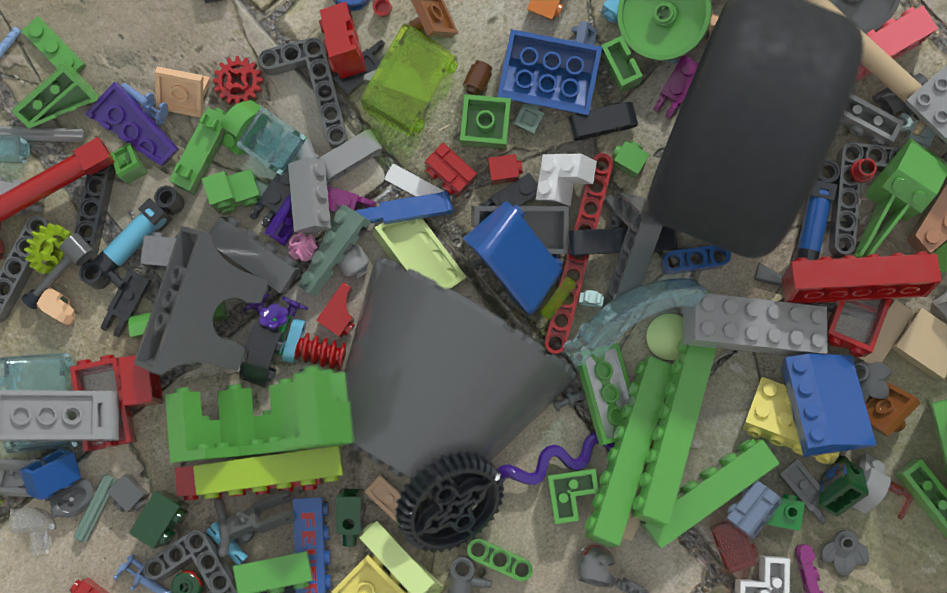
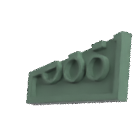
(331, 250)

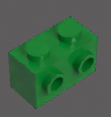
(788, 514)

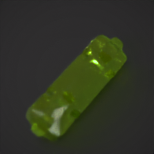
(558, 298)

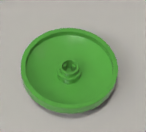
(664, 27)

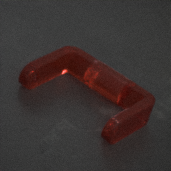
(899, 490)

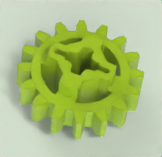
(46, 247)

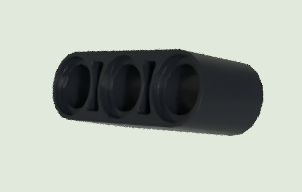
(603, 121)

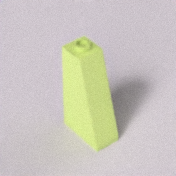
(399, 560)

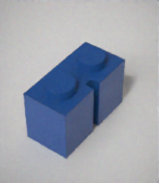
(57, 473)

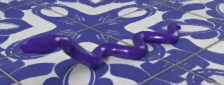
(519, 475)

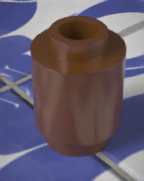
(477, 78)

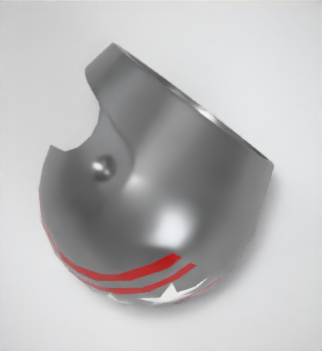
(592, 566)

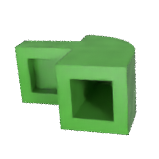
(236, 123)

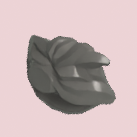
(71, 500)

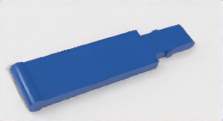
(409, 208)

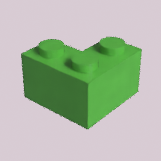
(232, 191)
(564, 488)

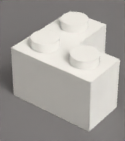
(560, 174)
(773, 577)

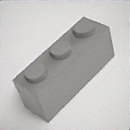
(309, 195)

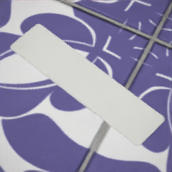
(410, 182)

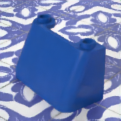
(515, 256)

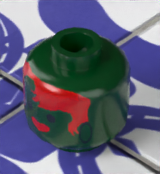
(192, 578)

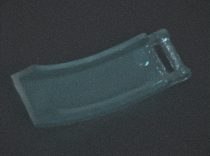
(626, 311)

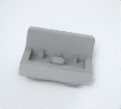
(10, 477)

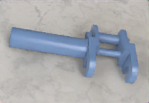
(148, 104)
(140, 578)

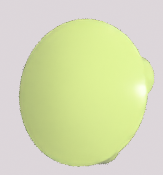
(665, 335)

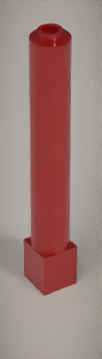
(85, 160)

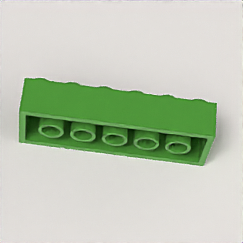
(714, 489)

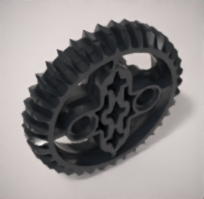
(449, 501)

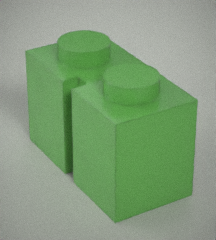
(616, 56)

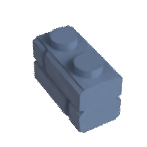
(753, 509)

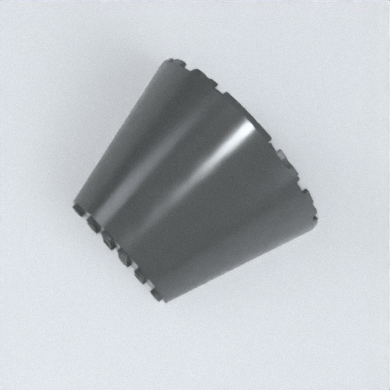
(440, 374)

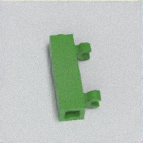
(199, 151)

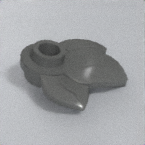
(873, 382)
(845, 556)

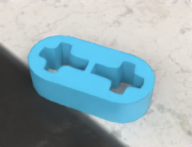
(296, 331)

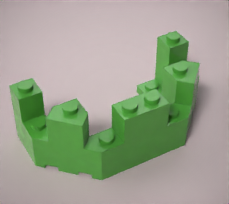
(302, 417)

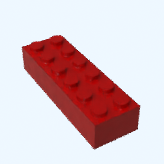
(861, 278)

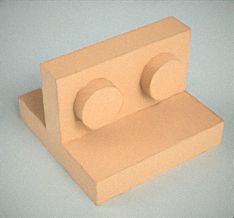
(181, 91)

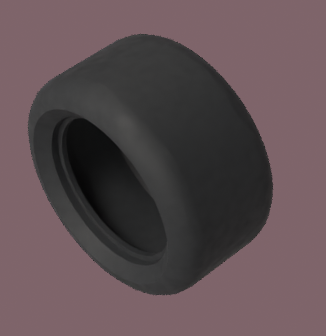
(757, 123)

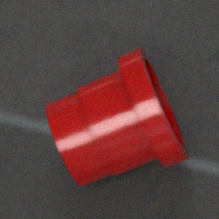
(858, 175)

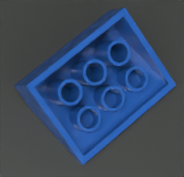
(549, 72)
(827, 403)

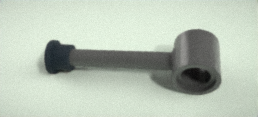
(76, 252)

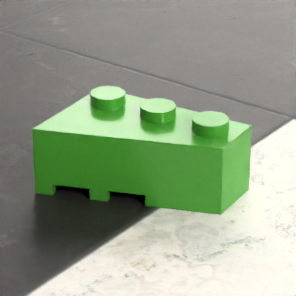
(55, 95)
(274, 574)

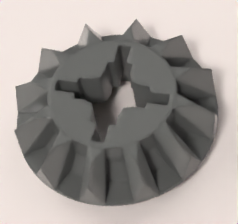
(629, 586)

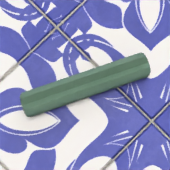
(94, 509)

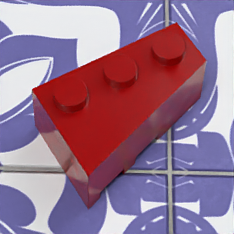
(341, 40)

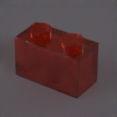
(733, 547)

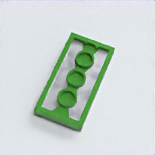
(606, 391)

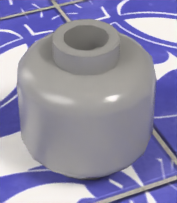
(354, 263)

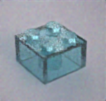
(271, 141)

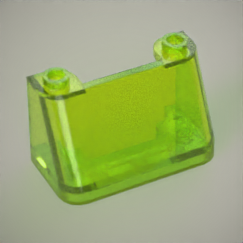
(407, 80)

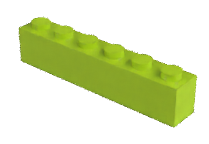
(269, 470)

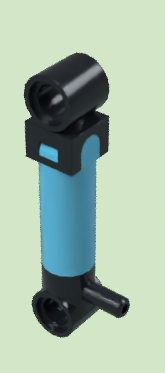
(152, 217)

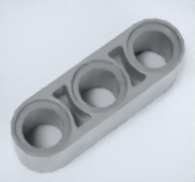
(351, 155)

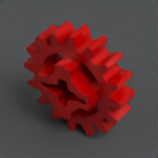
(232, 88)

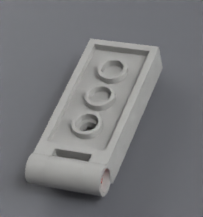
(43, 415)

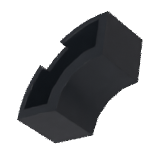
(261, 357)

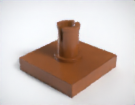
(433, 18)
(889, 413)

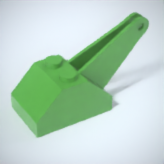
(903, 190)

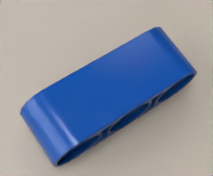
(685, 264)

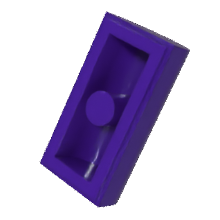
(282, 226)

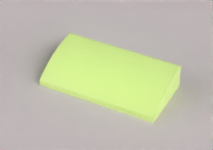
(418, 248)

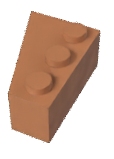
(932, 225)

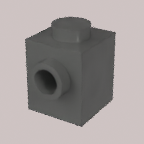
(128, 494)

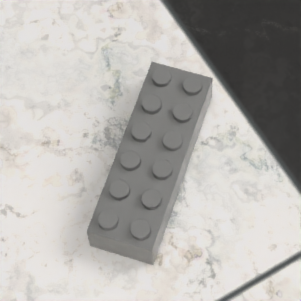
(755, 325)

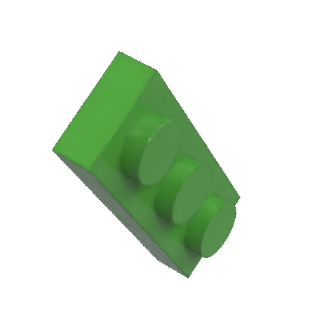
(51, 45)

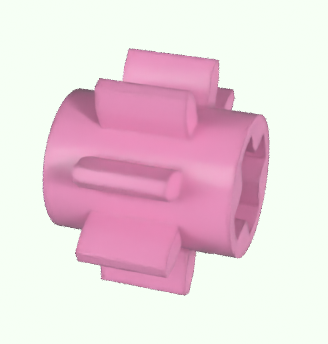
(302, 246)

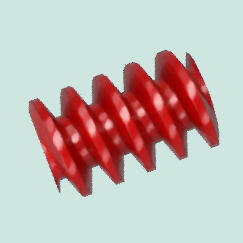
(320, 351)

